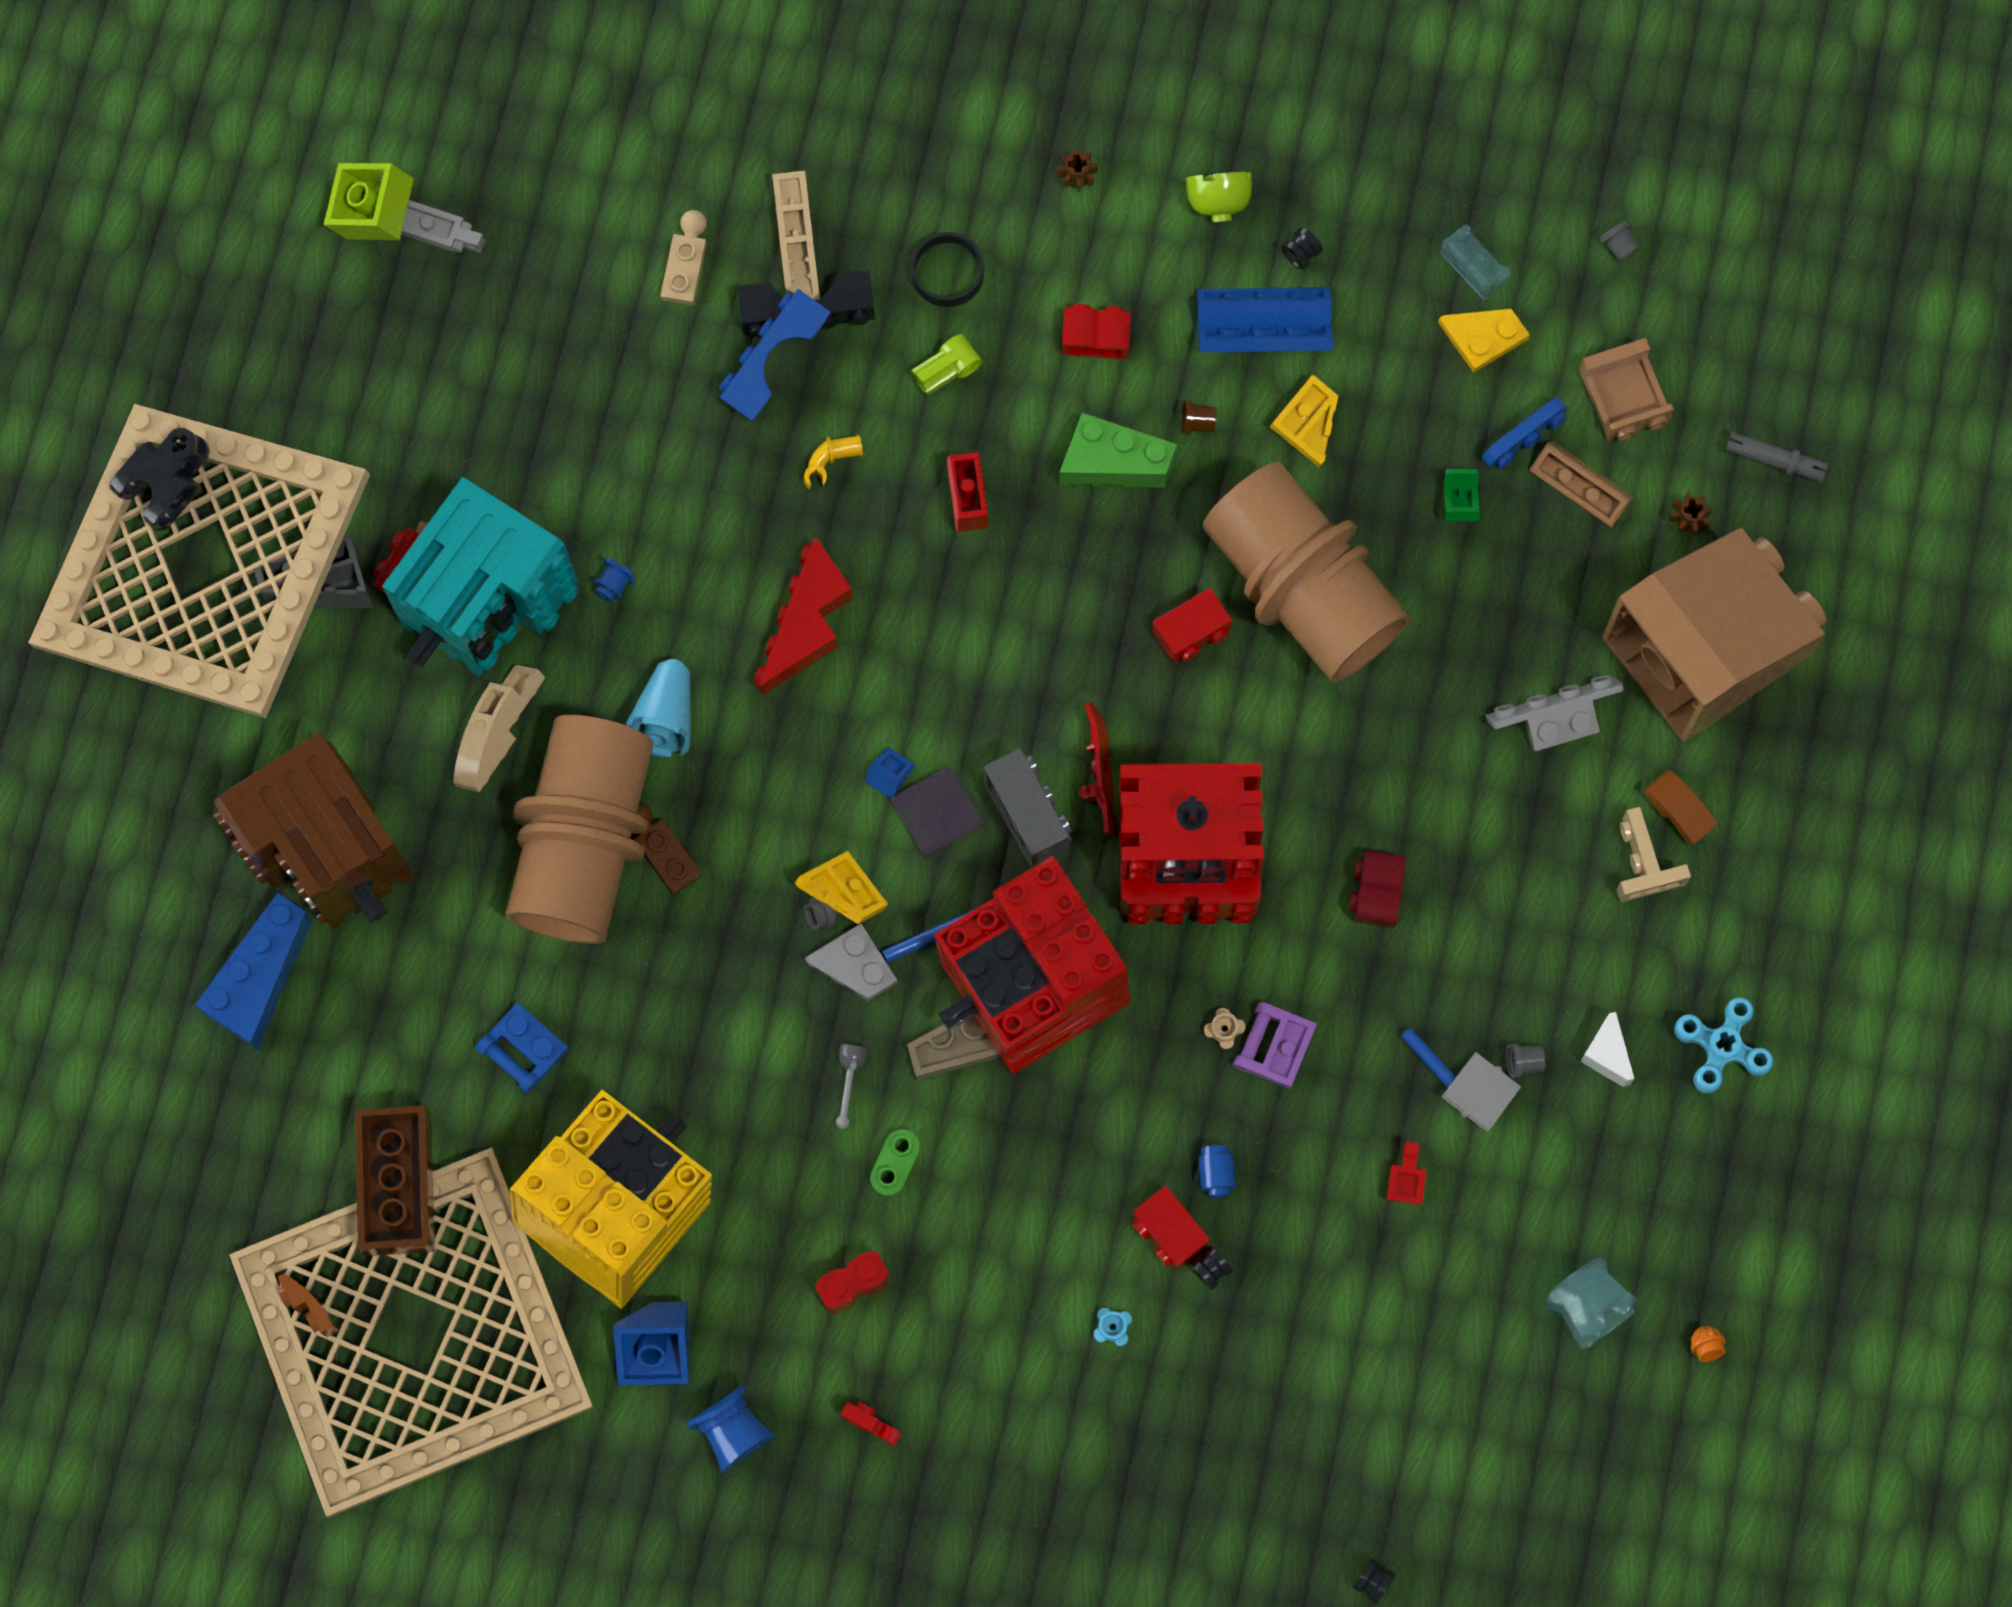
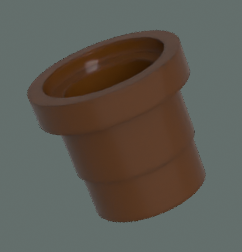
(1197, 418)

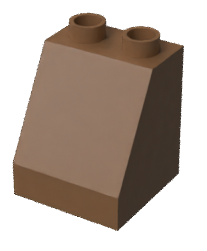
(1713, 630)

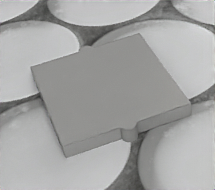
(1481, 1091)

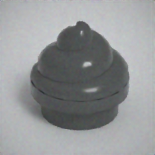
(819, 914)

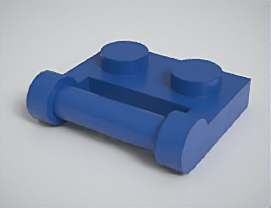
(529, 1039)

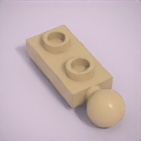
(685, 260)

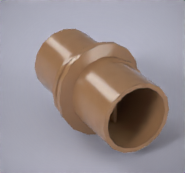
(1305, 572)
(580, 829)

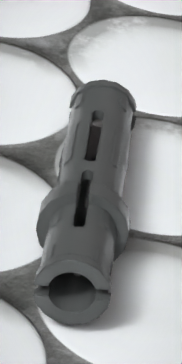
(1778, 457)

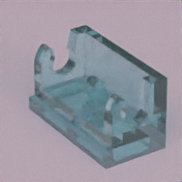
(1474, 262)

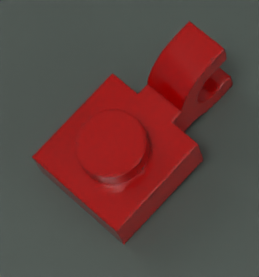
(1407, 1181)

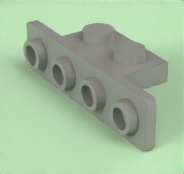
(1559, 716)

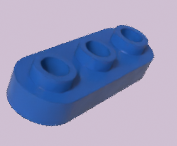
(1526, 433)

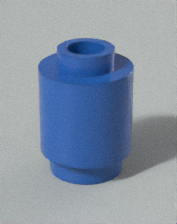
(1217, 1171)

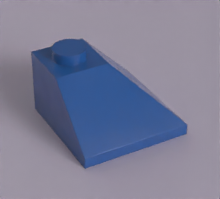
(653, 1345)

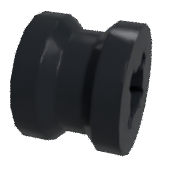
(1301, 248)
(1210, 1267)
(1374, 1581)

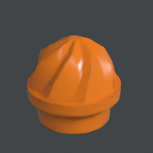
(1707, 1344)

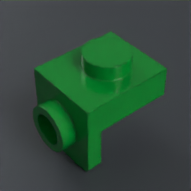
(1461, 495)

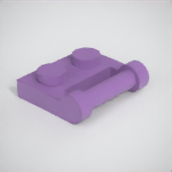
(1286, 1047)

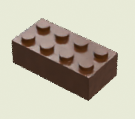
(394, 1180)

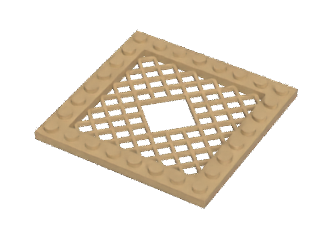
(248, 692)
(345, 1487)

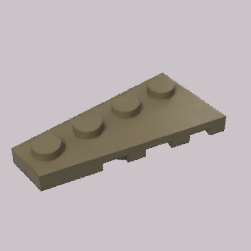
(951, 1050)

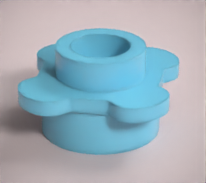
(1108, 1317)

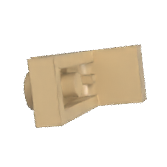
(1645, 862)

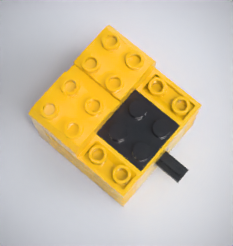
(611, 1197)

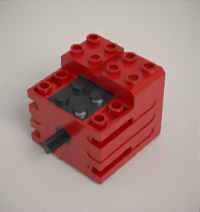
(1190, 842)
(1032, 967)

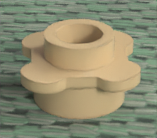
(1224, 1018)

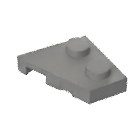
(854, 963)

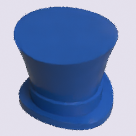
(732, 1429)

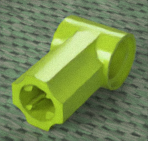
(954, 360)

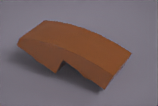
(1679, 803)
(301, 1299)

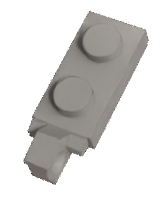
(440, 229)

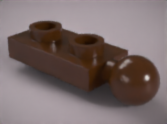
(666, 853)

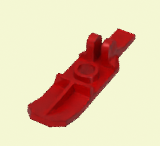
(1102, 789)

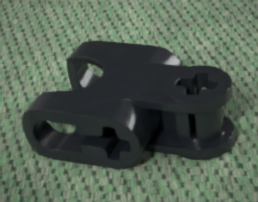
(167, 472)

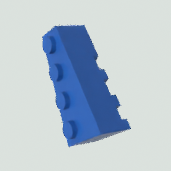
(256, 973)

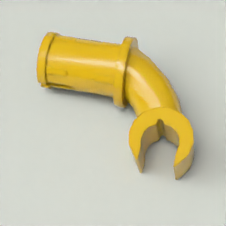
(828, 452)

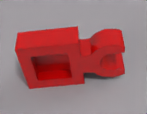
(863, 1418)

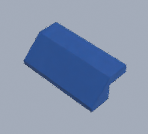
(1264, 319)

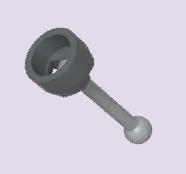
(852, 1059)

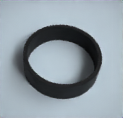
(940, 238)

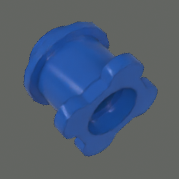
(613, 580)

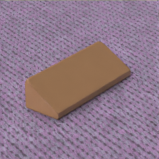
(1581, 483)

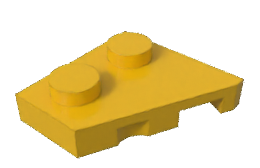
(1484, 335)
(1308, 420)
(844, 888)

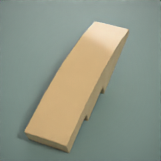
(796, 233)

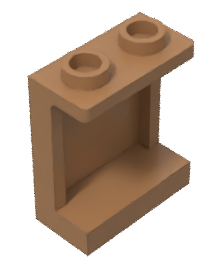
(1625, 390)

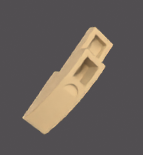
(487, 732)

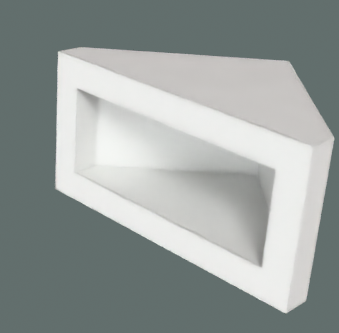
(1608, 1053)

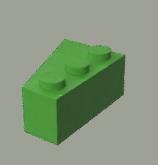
(1116, 456)

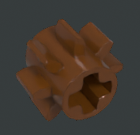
(1073, 178)
(1685, 520)

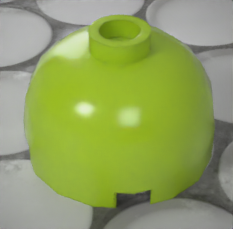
(1220, 194)

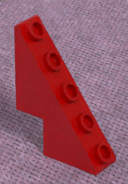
(802, 630)

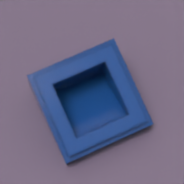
(889, 772)

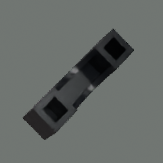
(847, 300)

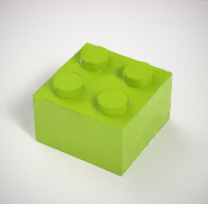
(368, 201)

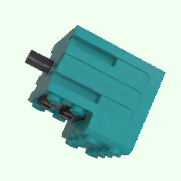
(478, 577)

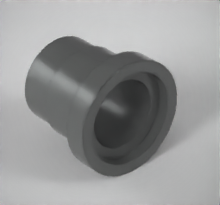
(1620, 240)
(1524, 1059)

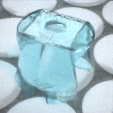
(1591, 1302)

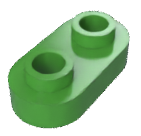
(895, 1162)

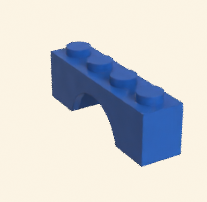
(798, 319)

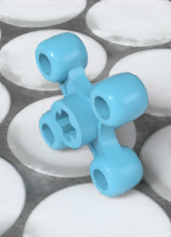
(1729, 1033)

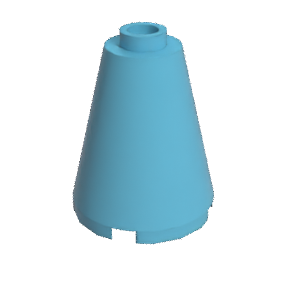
(665, 709)

